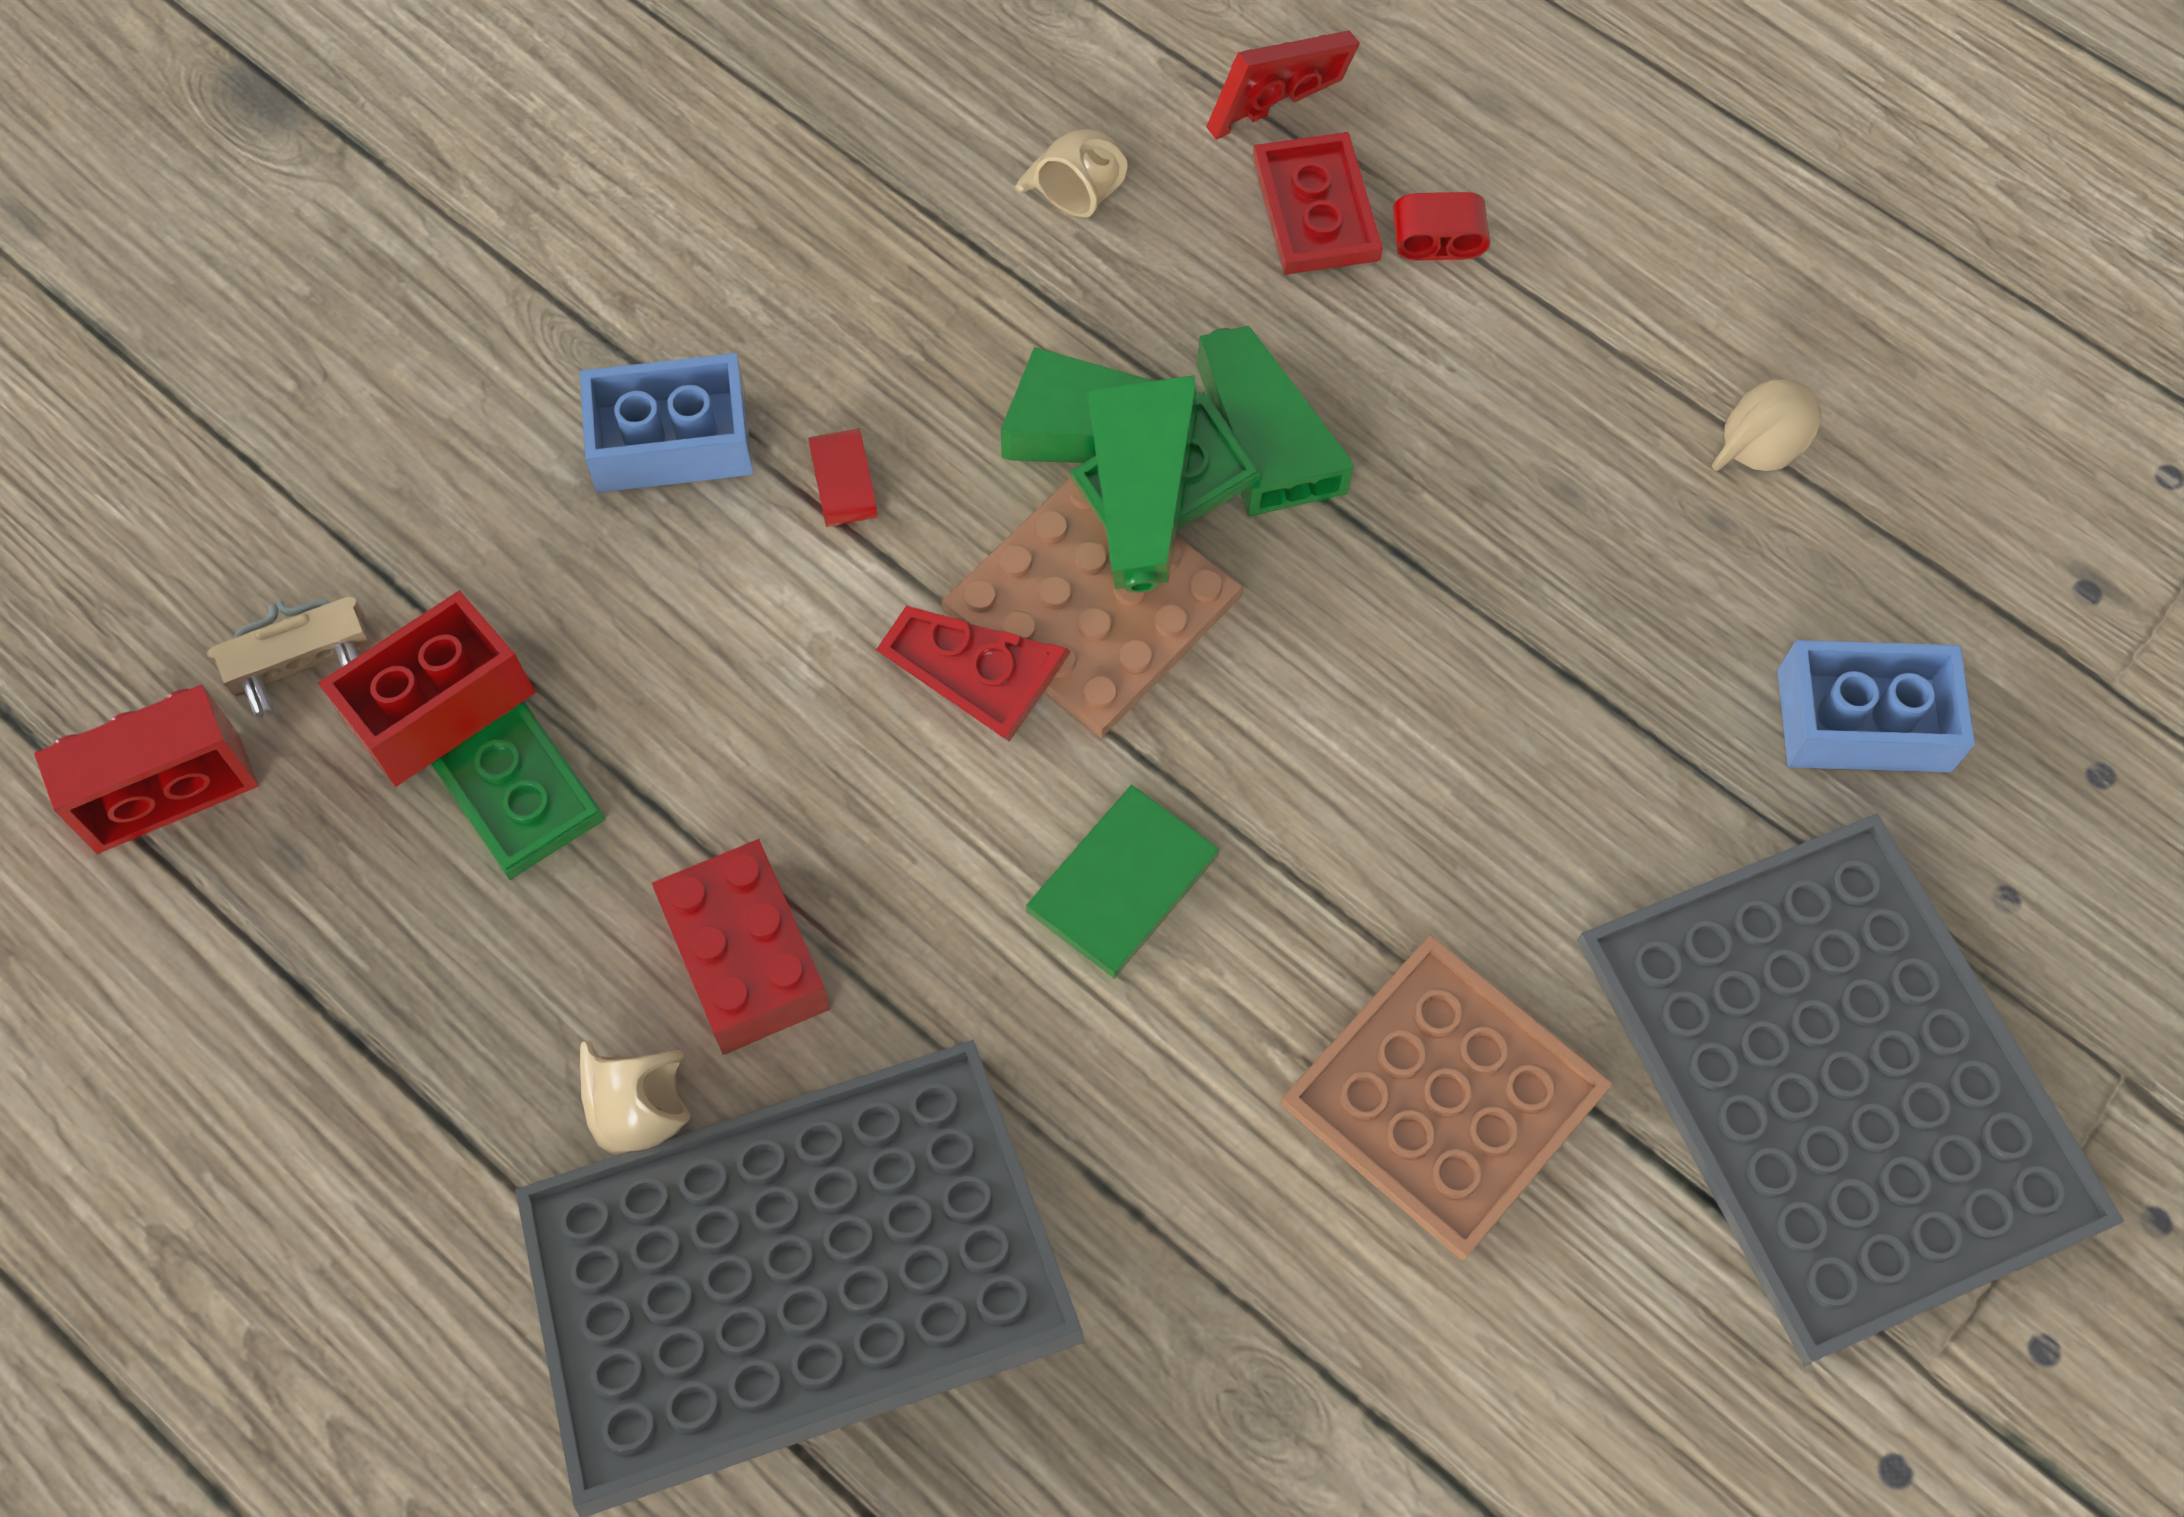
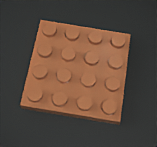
(1058, 589)
(1446, 1096)

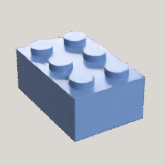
(665, 422)
(1875, 706)

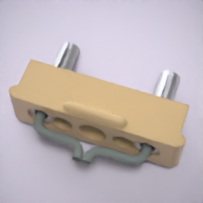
(274, 651)

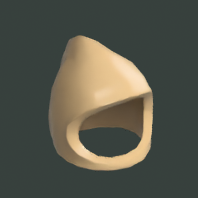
(1077, 171)
(1770, 426)
(623, 1099)

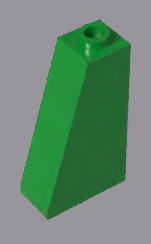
(1052, 408)
(1272, 422)
(1142, 467)

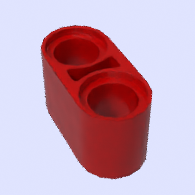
(1441, 226)
(843, 477)

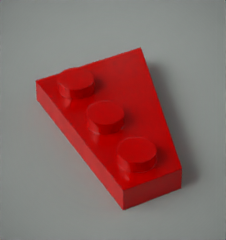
(1277, 72)
(974, 667)

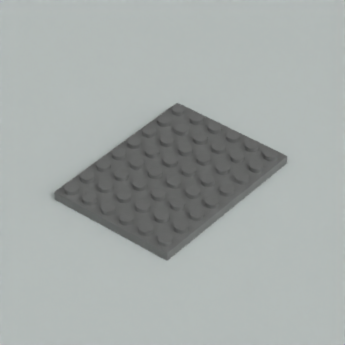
(1846, 1087)
(787, 1276)

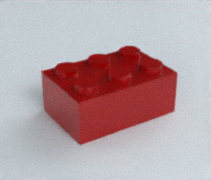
(427, 687)
(146, 769)
(741, 946)

